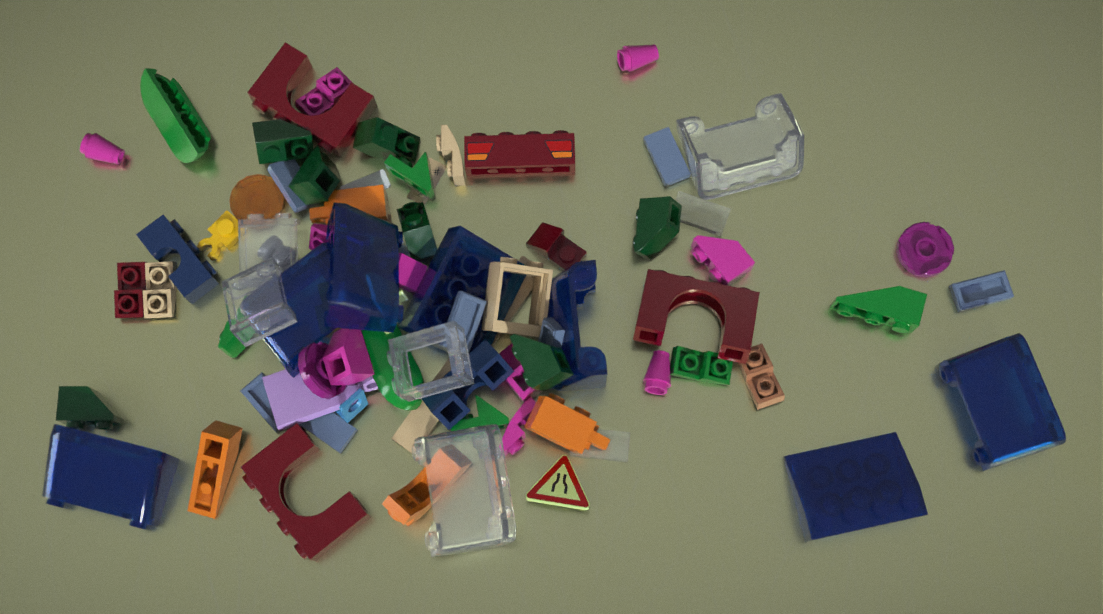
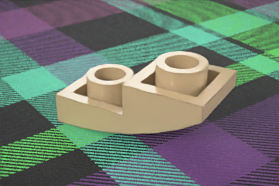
(450, 151)
(160, 291)

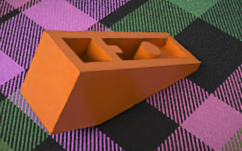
(213, 467)

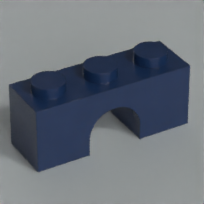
(192, 276)
(487, 370)

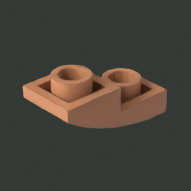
(761, 378)

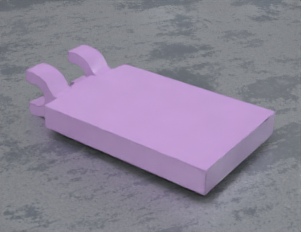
(295, 403)

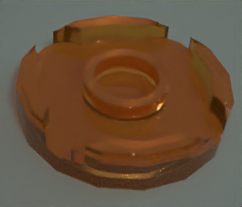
(256, 196)

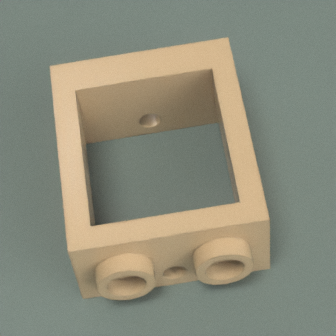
(539, 299)

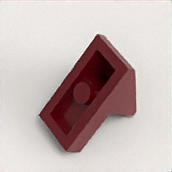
(555, 247)

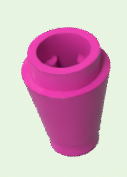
(636, 56)
(101, 149)
(657, 376)

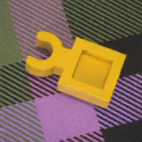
(223, 232)

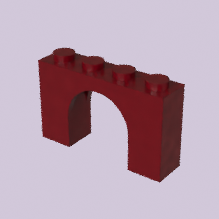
(331, 129)
(732, 305)
(269, 474)

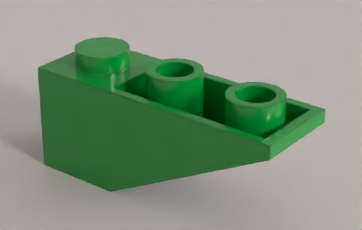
(890, 306)

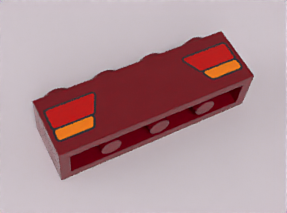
(519, 154)

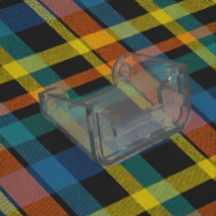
(743, 151)
(467, 490)

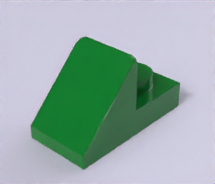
(417, 177)
(487, 416)

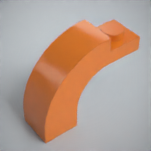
(411, 501)

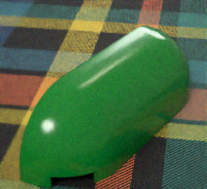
(174, 116)
(377, 348)

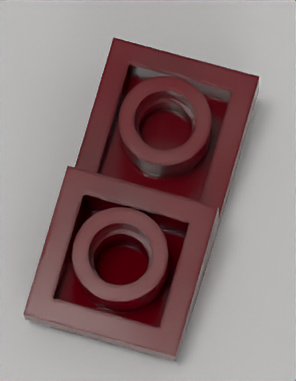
(129, 296)

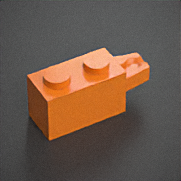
(368, 199)
(564, 425)

